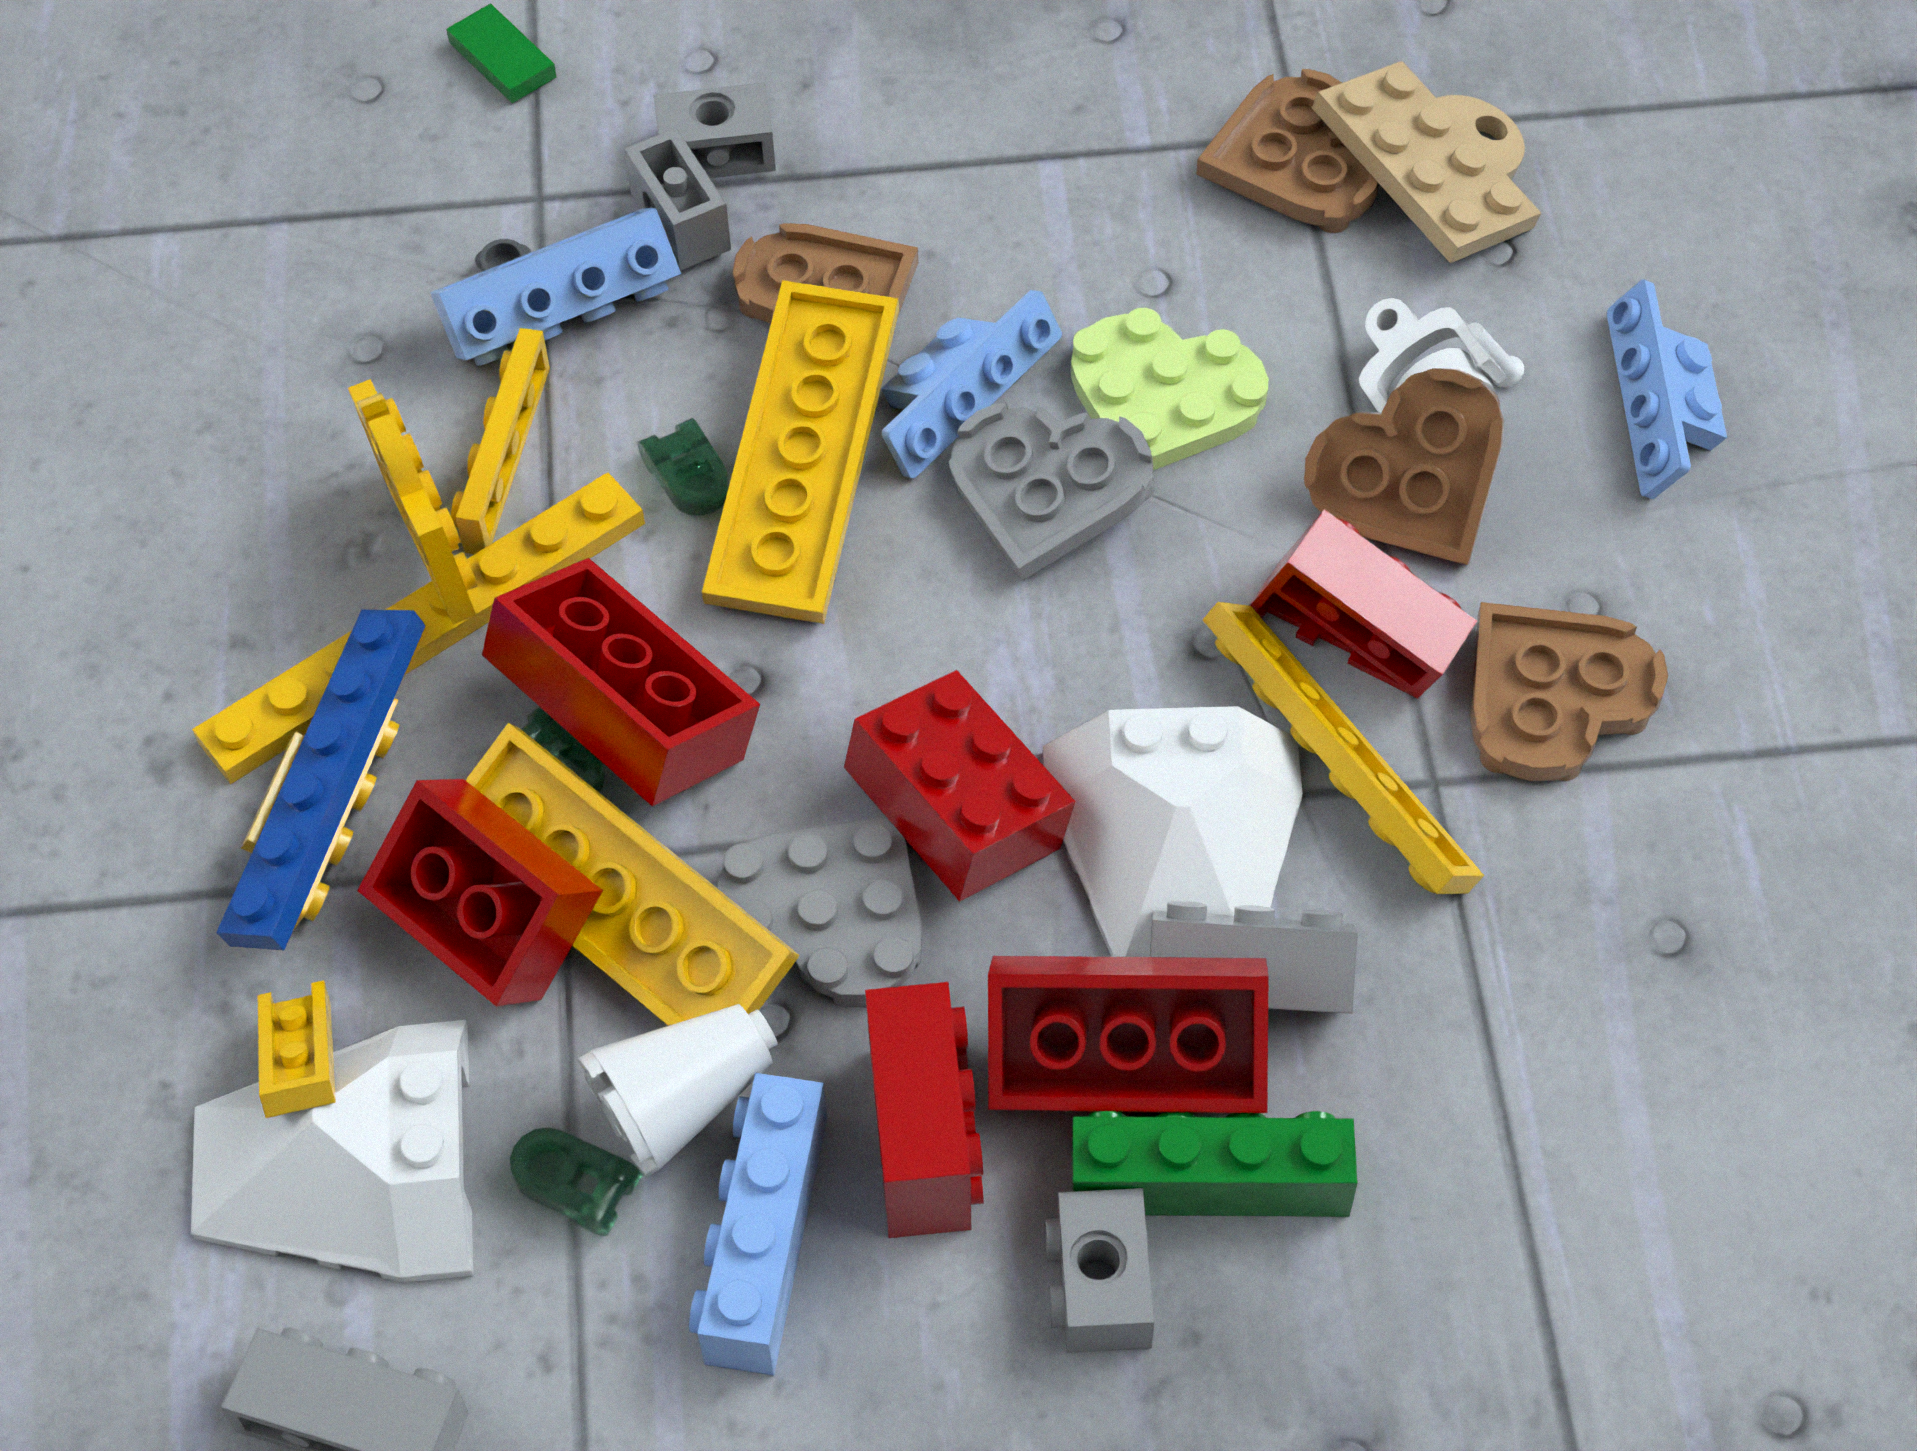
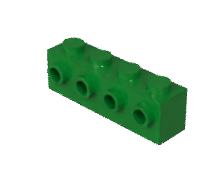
(1220, 1164)

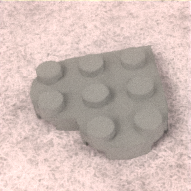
(1048, 481)
(837, 900)

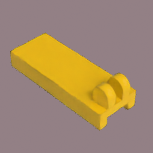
(295, 1052)

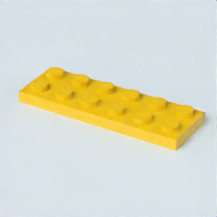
(801, 452)
(658, 920)

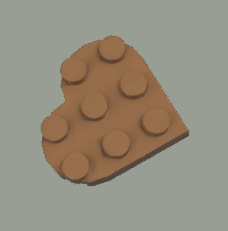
(1288, 156)
(821, 259)
(1416, 468)
(1554, 685)

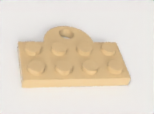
(1434, 157)

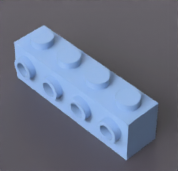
(556, 284)
(762, 1225)

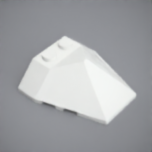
(1175, 812)
(351, 1179)

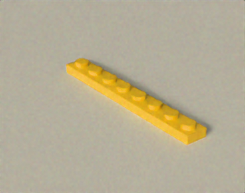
(564, 534)

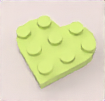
(1172, 389)

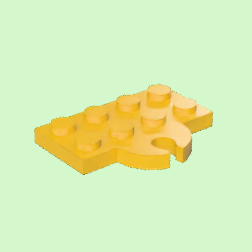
(416, 499)

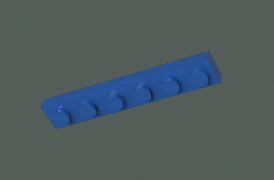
(321, 780)

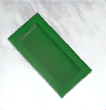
(501, 53)

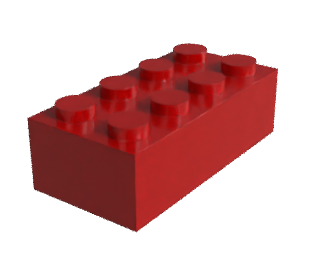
(620, 680)
(1128, 1034)

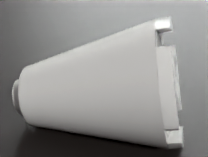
(676, 1079)

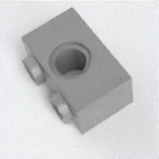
(722, 126)
(692, 211)
(1109, 1230)

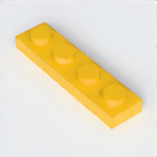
(506, 428)

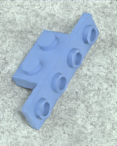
(962, 374)
(1664, 390)

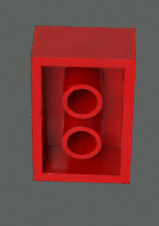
(958, 784)
(479, 891)
(924, 1109)

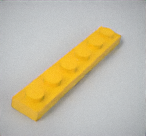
(1354, 764)

